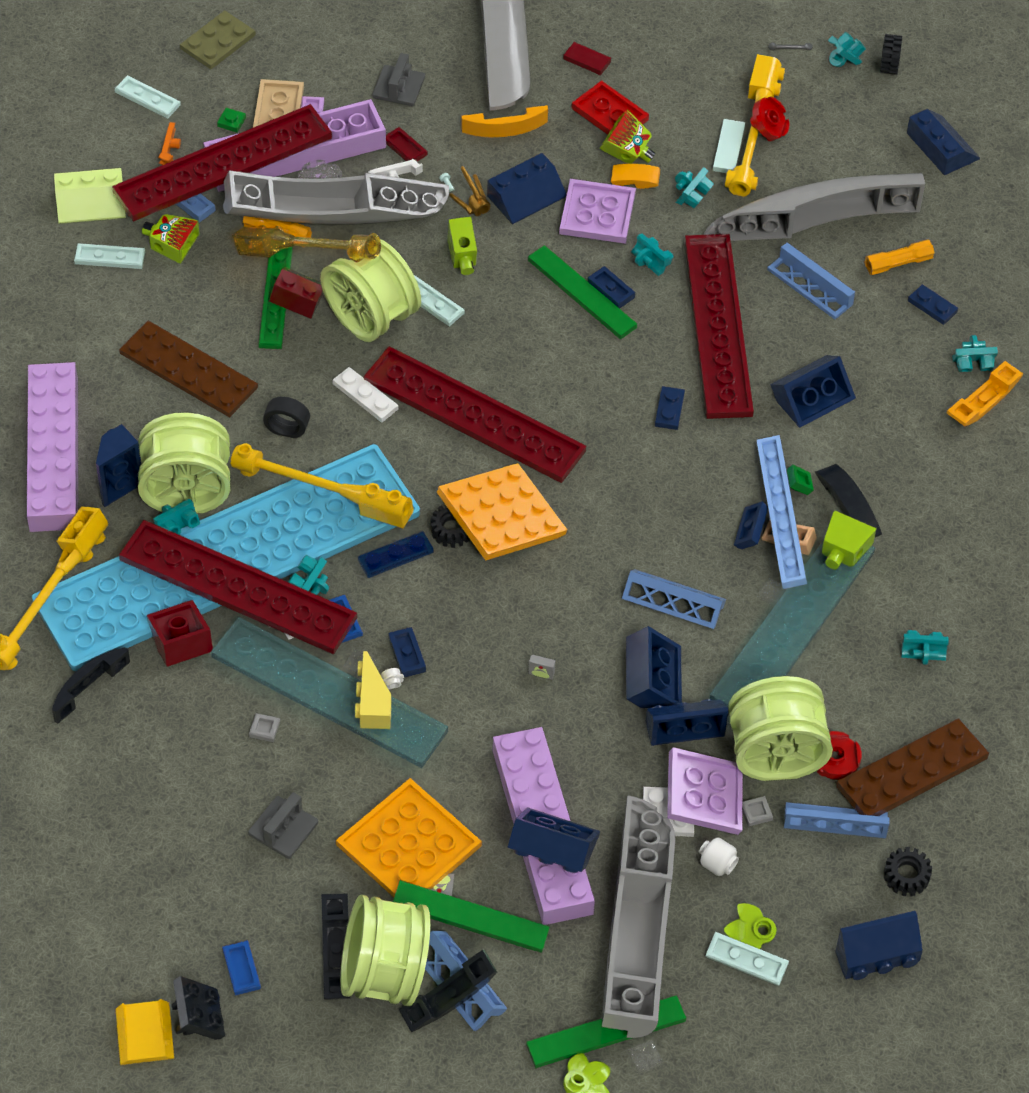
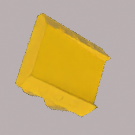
(144, 1032)

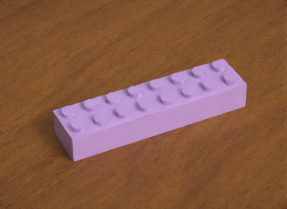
(354, 131)
(52, 446)
(533, 783)

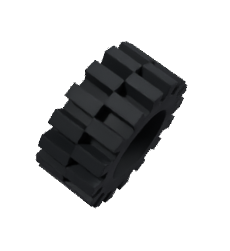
(891, 54)
(444, 535)
(904, 884)

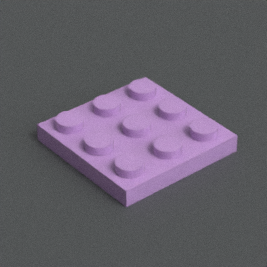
(597, 211)
(704, 791)

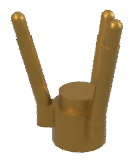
(477, 202)

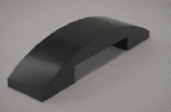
(848, 495)
(109, 662)
(334, 928)
(450, 993)

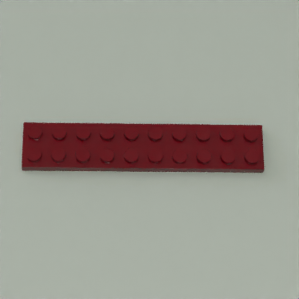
(210, 165)
(718, 326)
(475, 414)
(238, 586)

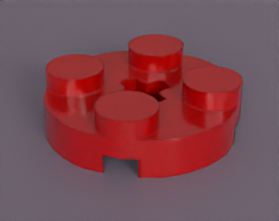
(770, 126)
(845, 765)

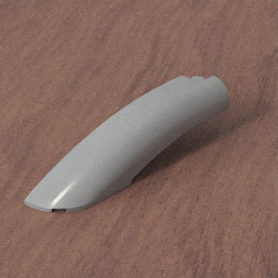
(505, 52)
(332, 200)
(820, 203)
(639, 920)

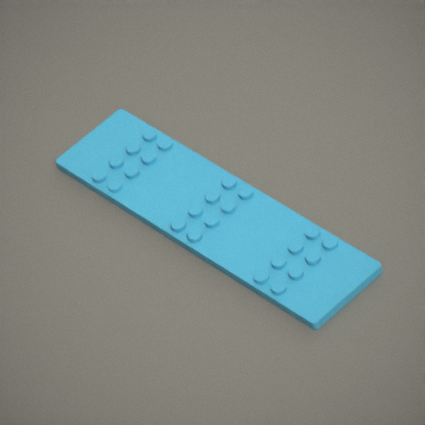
(270, 532)

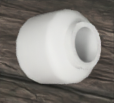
(718, 856)

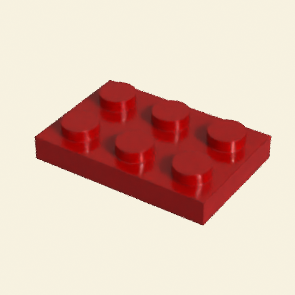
(605, 105)

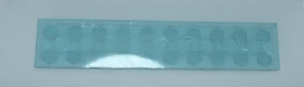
(790, 625)
(324, 690)

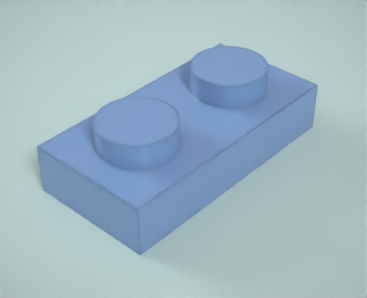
(197, 207)

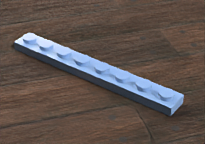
(781, 512)

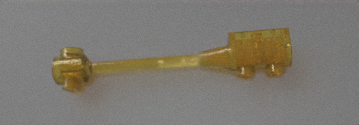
(268, 241)

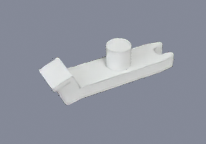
(399, 168)

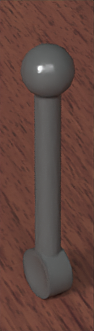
(772, 46)

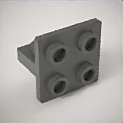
(399, 83)
(284, 825)

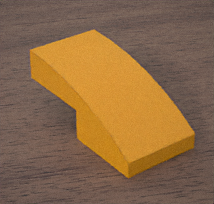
(639, 174)

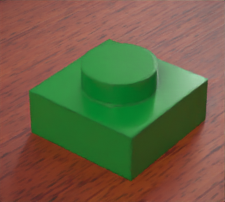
(231, 120)
(800, 480)

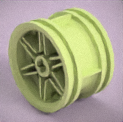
(371, 292)
(184, 460)
(780, 728)
(385, 950)

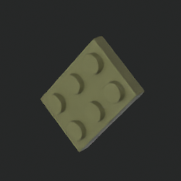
(217, 39)

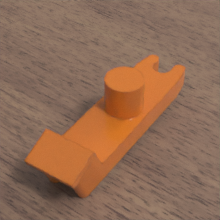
(170, 142)

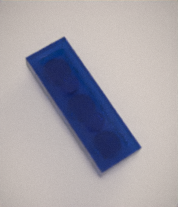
(395, 554)

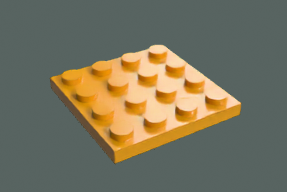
(501, 511)
(408, 840)

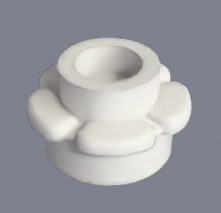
(392, 678)

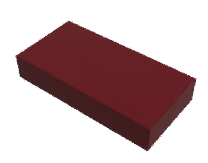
(587, 58)
(405, 145)

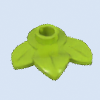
(747, 926)
(590, 1075)

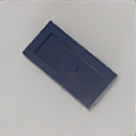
(611, 287)
(933, 304)
(669, 408)
(751, 525)
(407, 652)

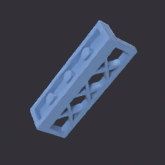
(815, 275)
(679, 590)
(834, 820)
(453, 957)

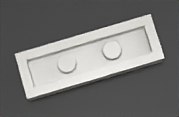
(365, 394)

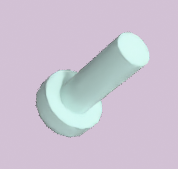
(445, 177)

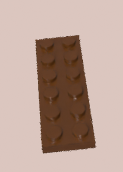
(188, 368)
(912, 769)

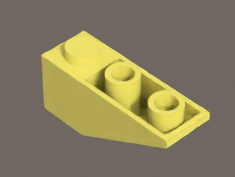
(375, 700)

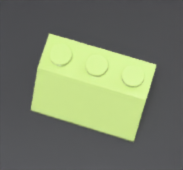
(88, 195)

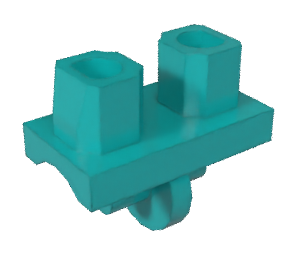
(846, 50)
(700, 182)
(649, 254)
(975, 351)
(178, 517)
(312, 569)
(924, 646)

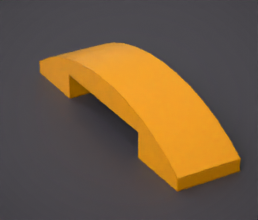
(504, 126)
(986, 396)

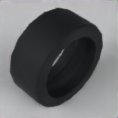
(288, 407)

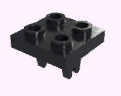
(198, 1009)

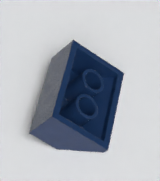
(940, 141)
(526, 188)
(814, 390)
(117, 464)
(653, 669)
(686, 721)
(553, 840)
(879, 945)

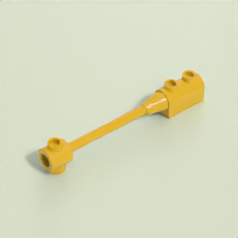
(762, 84)
(372, 500)
(76, 542)

